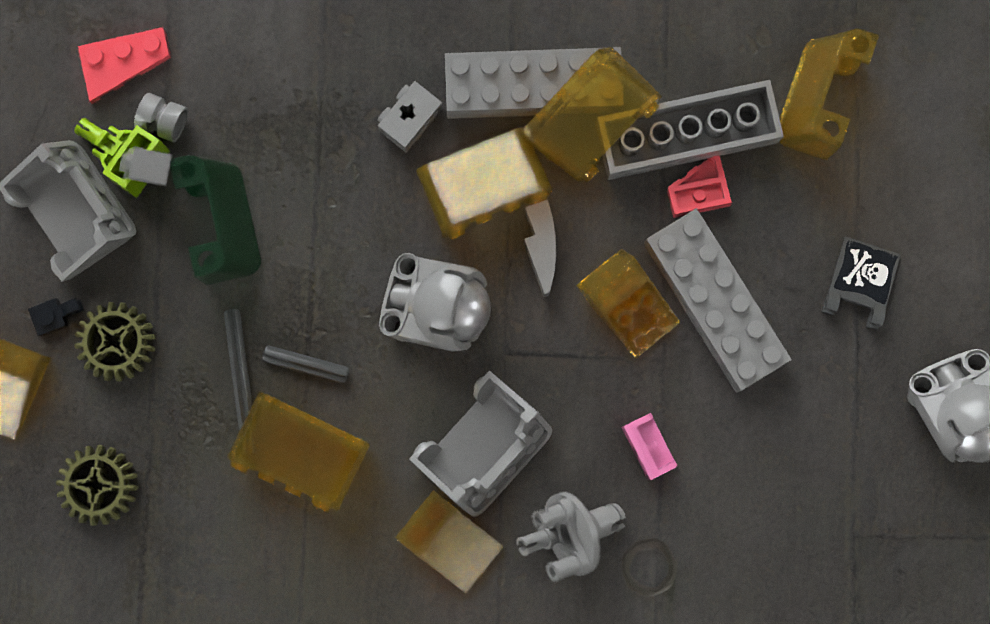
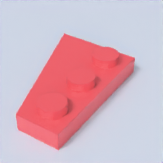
(120, 59)

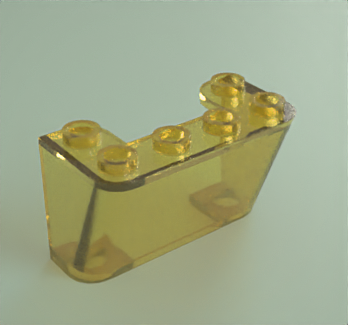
(803, 112)
(483, 181)

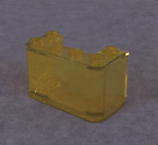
(297, 451)

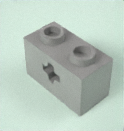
(406, 132)
(145, 166)

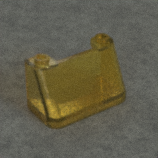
(591, 113)

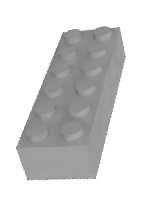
(508, 80)
(697, 130)
(716, 300)

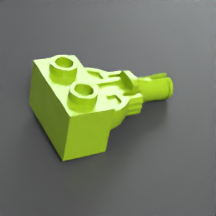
(114, 148)

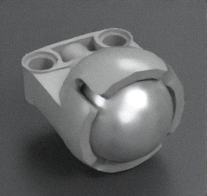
(436, 303)
(956, 405)

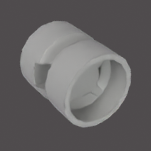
(156, 115)

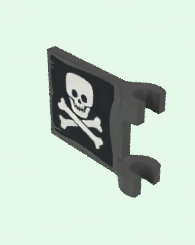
(862, 278)

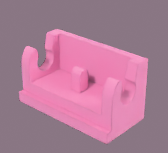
(649, 447)

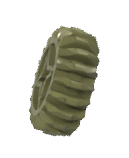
(105, 350)
(71, 483)

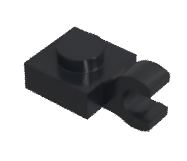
(52, 315)

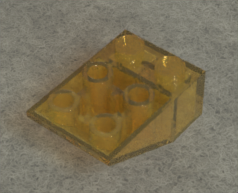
(628, 302)
(449, 541)

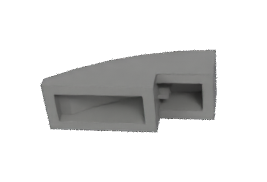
(542, 245)

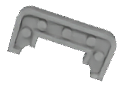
(70, 205)
(484, 447)

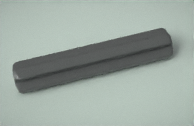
(305, 364)

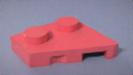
(701, 189)

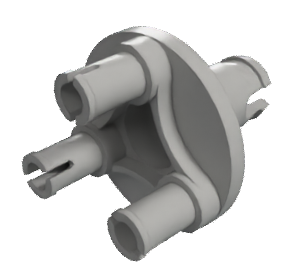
(571, 534)

